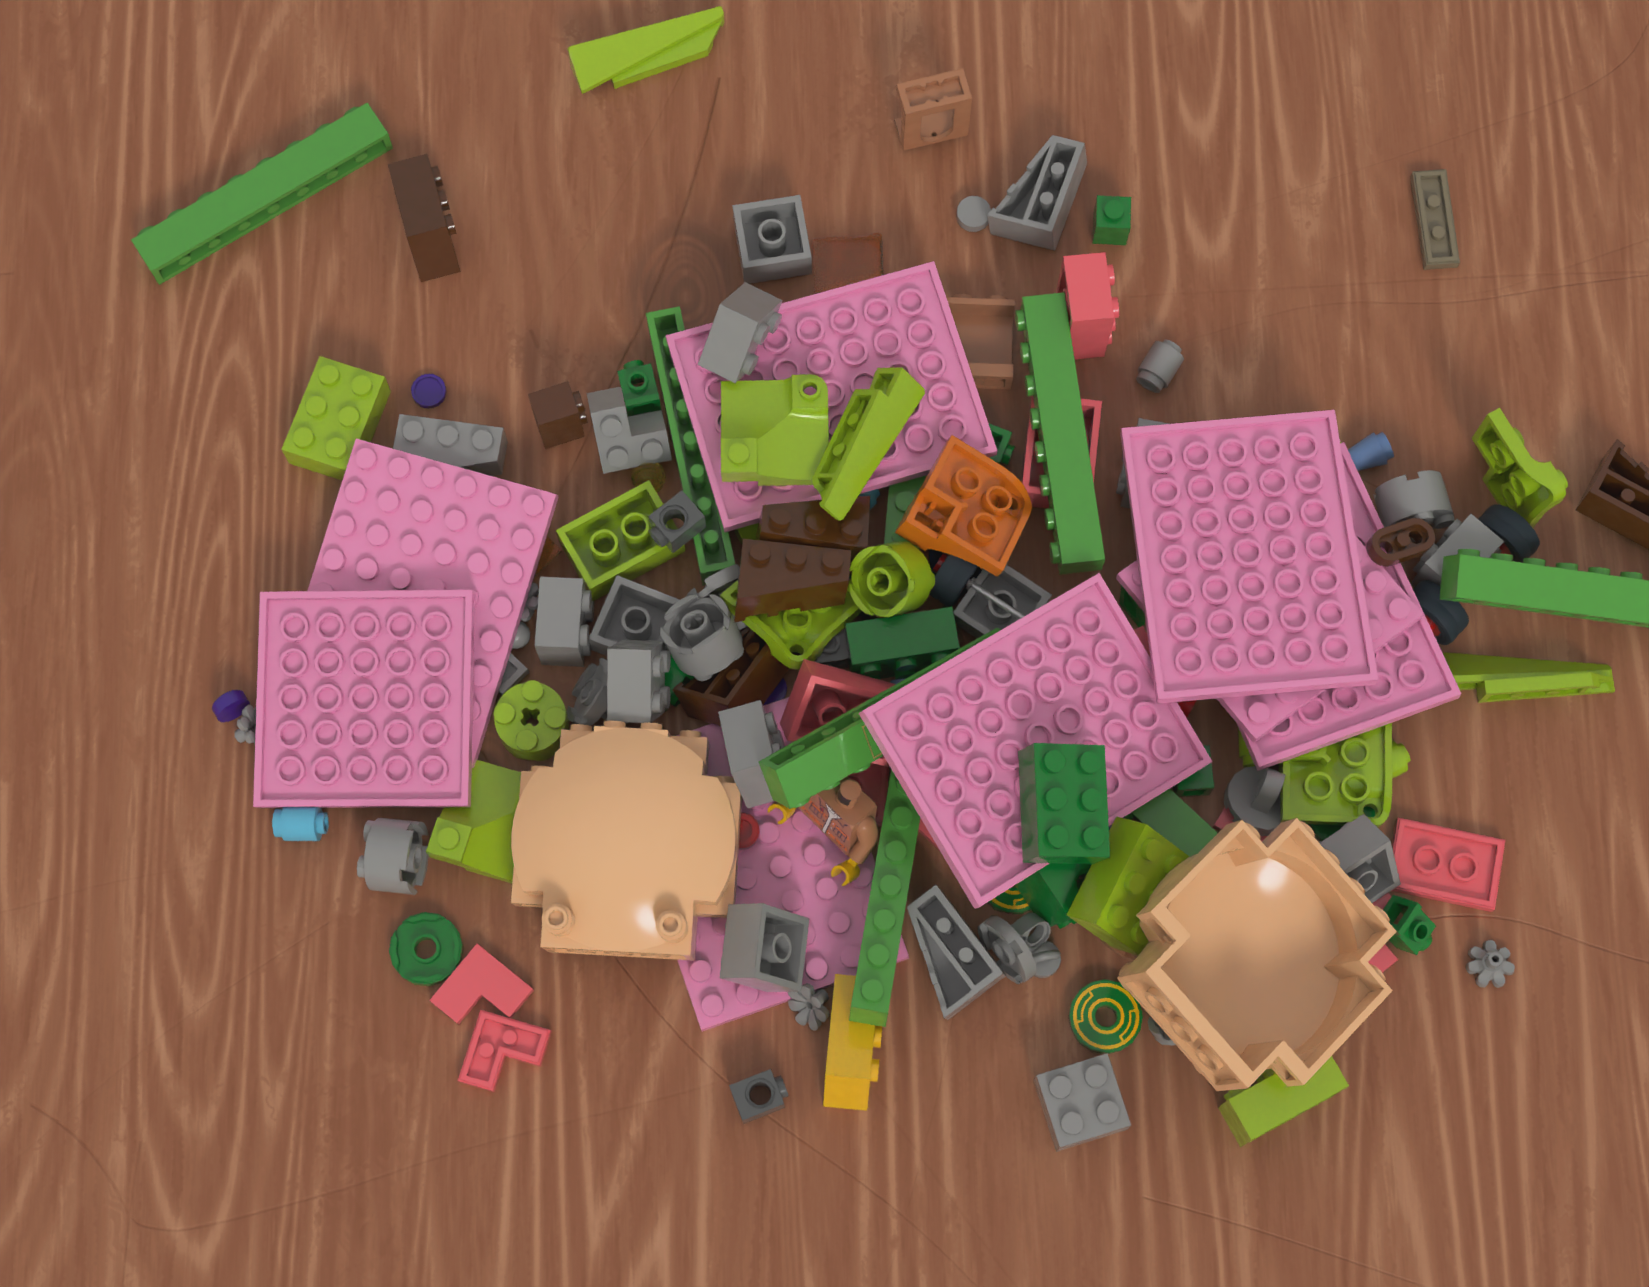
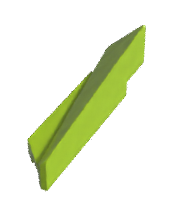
(645, 50)
(1524, 678)

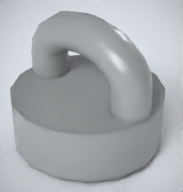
(1047, 960)

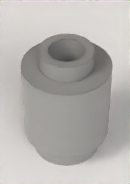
(1160, 365)

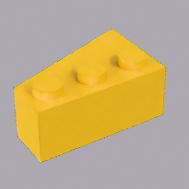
(849, 1052)

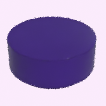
(230, 705)

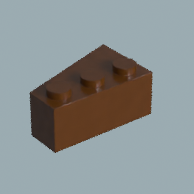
(424, 217)
(1619, 495)
(812, 526)
(789, 577)
(742, 682)

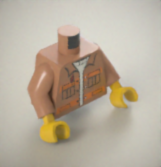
(846, 819)

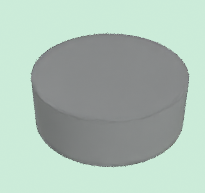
(973, 213)

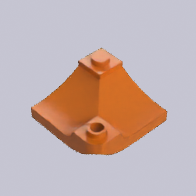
(967, 509)

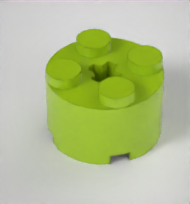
(890, 579)
(519, 705)

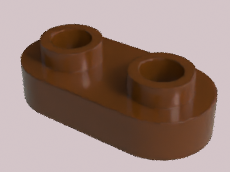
(1397, 542)

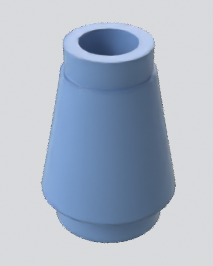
(1371, 451)

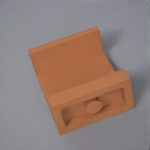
(986, 337)

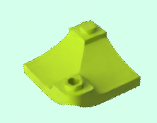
(773, 430)
(1513, 474)
(796, 630)
(1340, 781)
(480, 834)

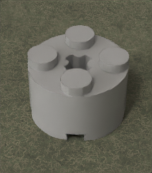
(1415, 498)
(701, 636)
(393, 855)

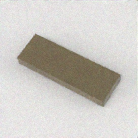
(1435, 219)

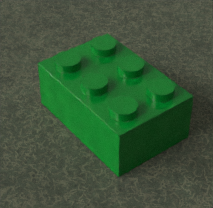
(901, 643)
(1063, 803)

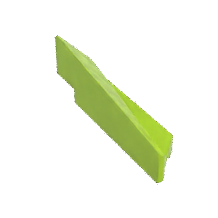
(864, 437)

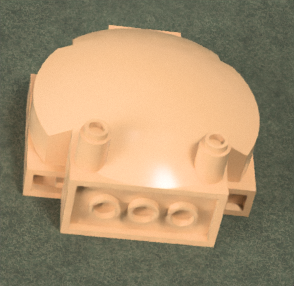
(626, 842)
(1259, 956)

